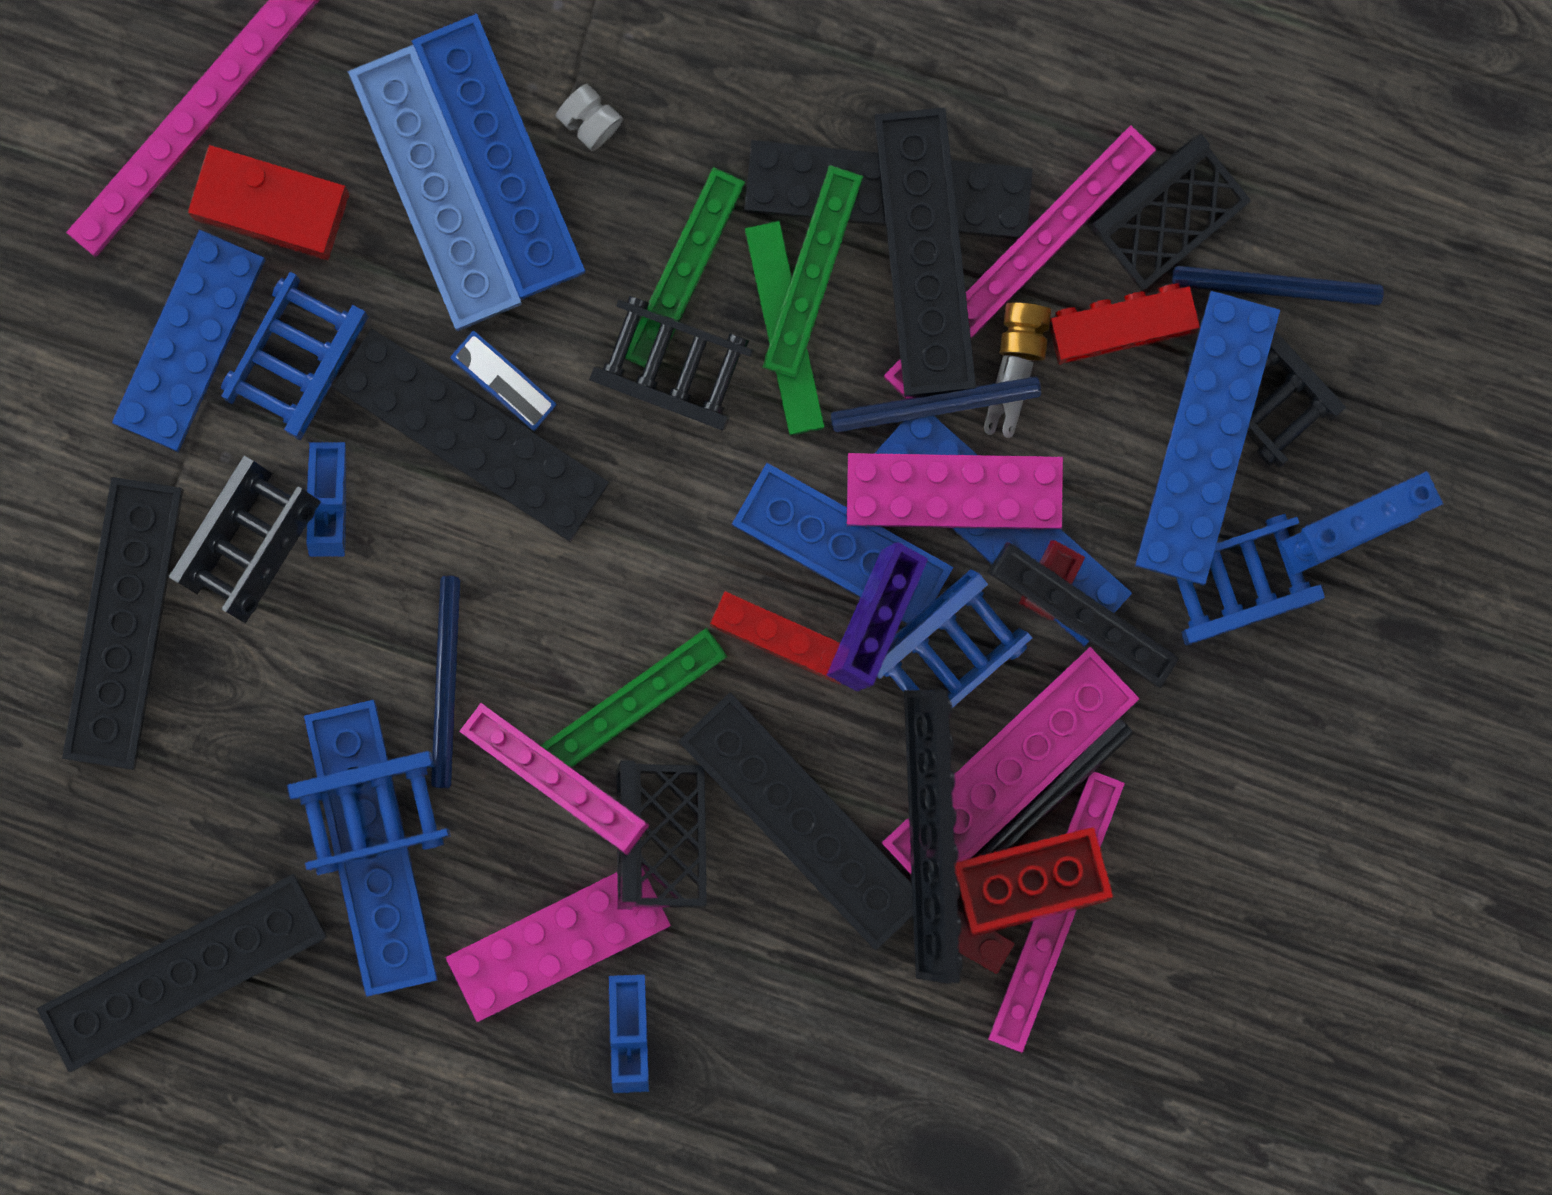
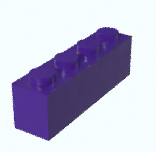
(877, 616)

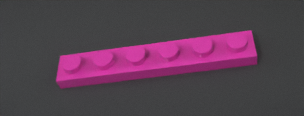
(554, 778)

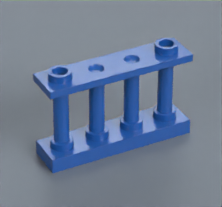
(312, 385)
(1359, 523)
(1267, 603)
(942, 615)
(345, 785)

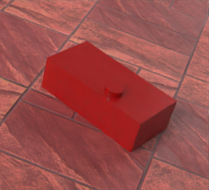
(268, 202)
(1032, 881)

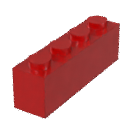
(1123, 324)
(775, 635)

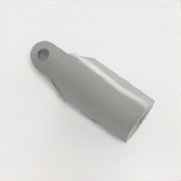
(1010, 369)

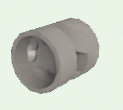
(589, 117)

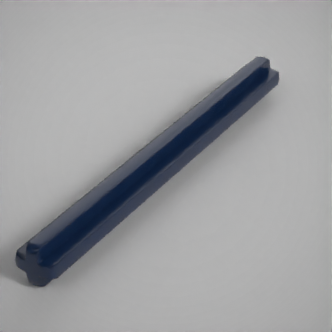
(1278, 285)
(936, 404)
(445, 681)

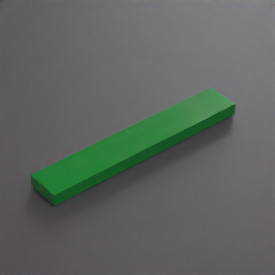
(688, 259)
(812, 272)
(772, 281)
(636, 699)

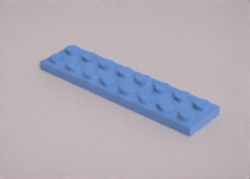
(435, 188)

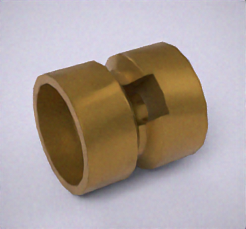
(1025, 331)

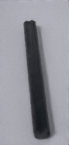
(1059, 789)

